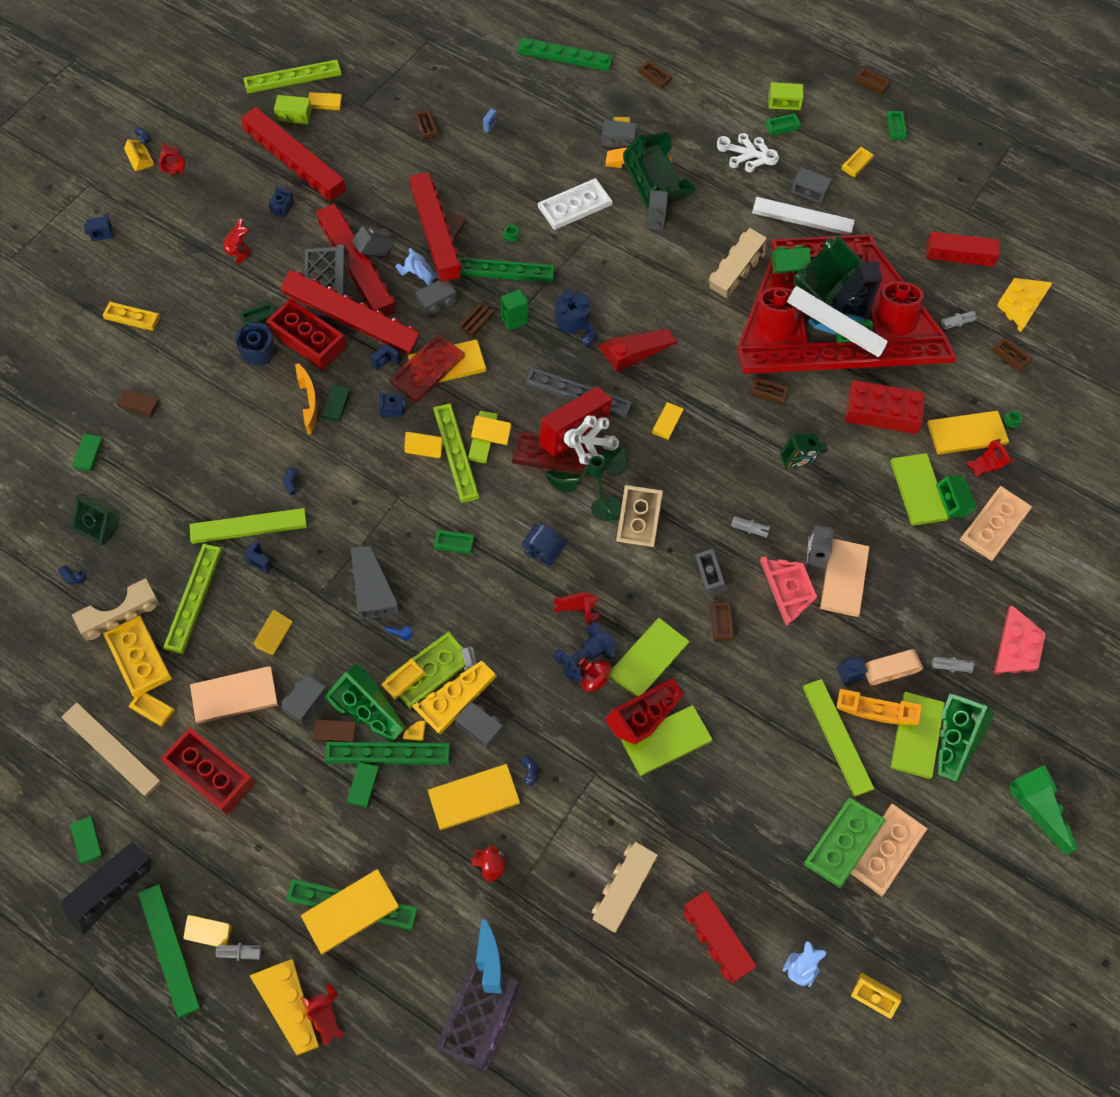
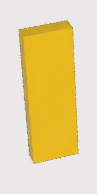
(131, 316)

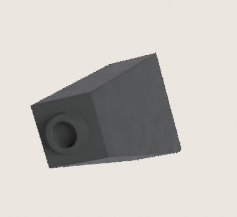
(371, 588)

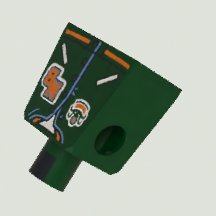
(801, 450)

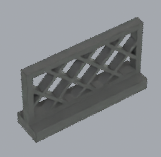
(341, 269)

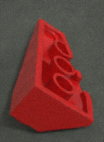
(633, 348)
(642, 715)

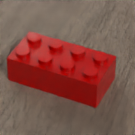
(306, 334)
(885, 407)
(570, 417)
(208, 771)

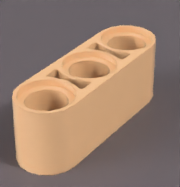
(893, 667)

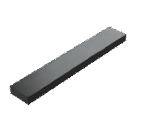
(572, 390)

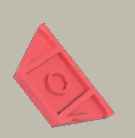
(789, 586)
(1019, 645)

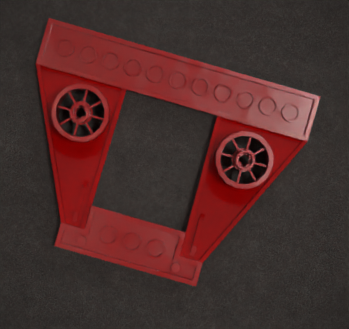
(777, 334)

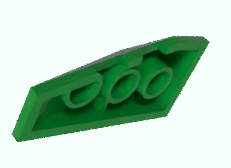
(362, 699)
(961, 733)
(1036, 796)

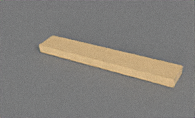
(111, 750)

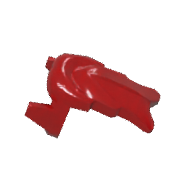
(168, 160)
(234, 239)
(991, 459)
(581, 602)
(320, 1013)

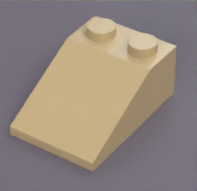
(639, 515)

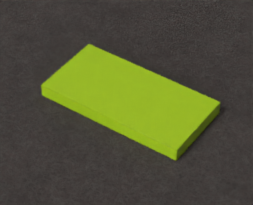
(919, 489)
(648, 658)
(440, 663)
(671, 740)
(917, 744)

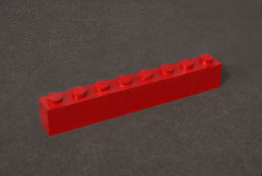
(293, 154)
(434, 227)
(360, 267)
(349, 312)

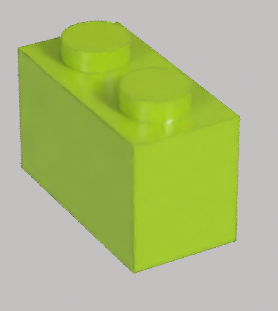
(785, 96)
(292, 109)

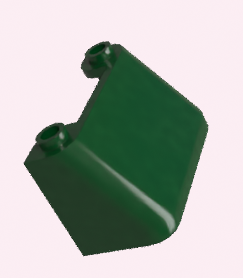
(652, 169)
(828, 270)

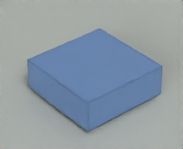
(489, 120)

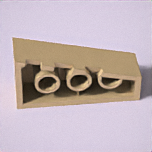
(738, 263)
(624, 887)

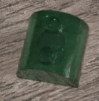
(94, 519)

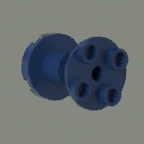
(597, 644)

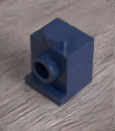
(281, 202)
(99, 228)
(391, 405)
(852, 670)

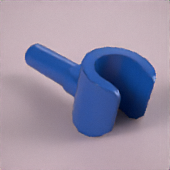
(405, 634)

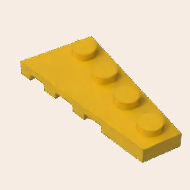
(447, 703)
(283, 994)

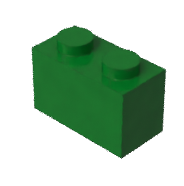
(790, 260)
(514, 309)
(956, 496)

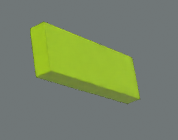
(479, 448)

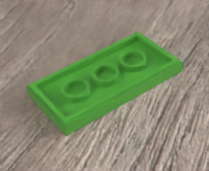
(845, 842)

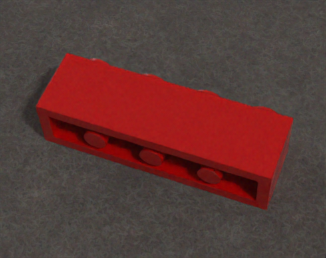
(962, 249)
(719, 937)

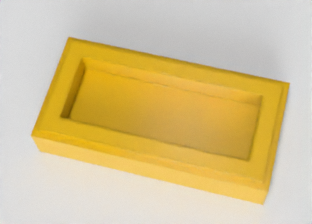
(325, 101)
(857, 162)
(667, 421)
(403, 679)
(152, 709)

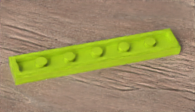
(292, 76)
(456, 453)
(248, 525)
(193, 599)
(838, 738)

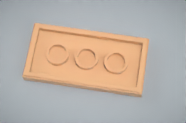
(996, 523)
(845, 578)
(233, 695)
(889, 850)

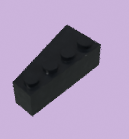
(859, 290)
(105, 887)

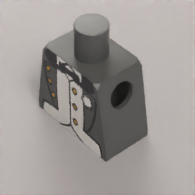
(819, 541)

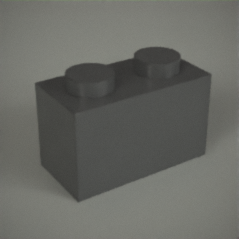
(618, 134)
(811, 185)
(656, 210)
(373, 241)
(435, 297)
(711, 572)
(304, 699)
(479, 725)

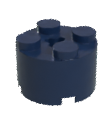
(572, 311)
(255, 344)
(543, 544)

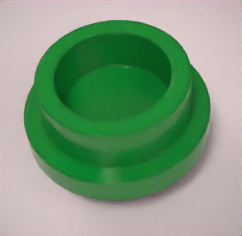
(511, 233)
(1013, 419)

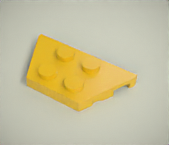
(1022, 300)

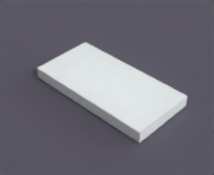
(575, 203)

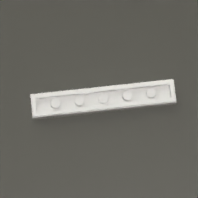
(803, 216)
(837, 321)

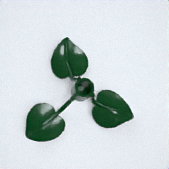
(614, 463)

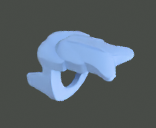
(417, 265)
(804, 966)

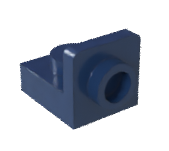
(383, 355)
(257, 559)

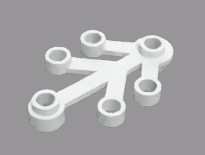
(767, 156)
(574, 438)

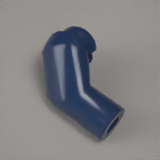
(144, 136)
(591, 335)
(289, 476)
(72, 578)
(532, 770)

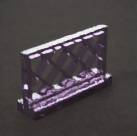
(494, 1028)

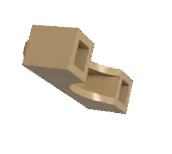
(93, 622)

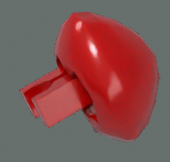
(594, 674)
(492, 862)

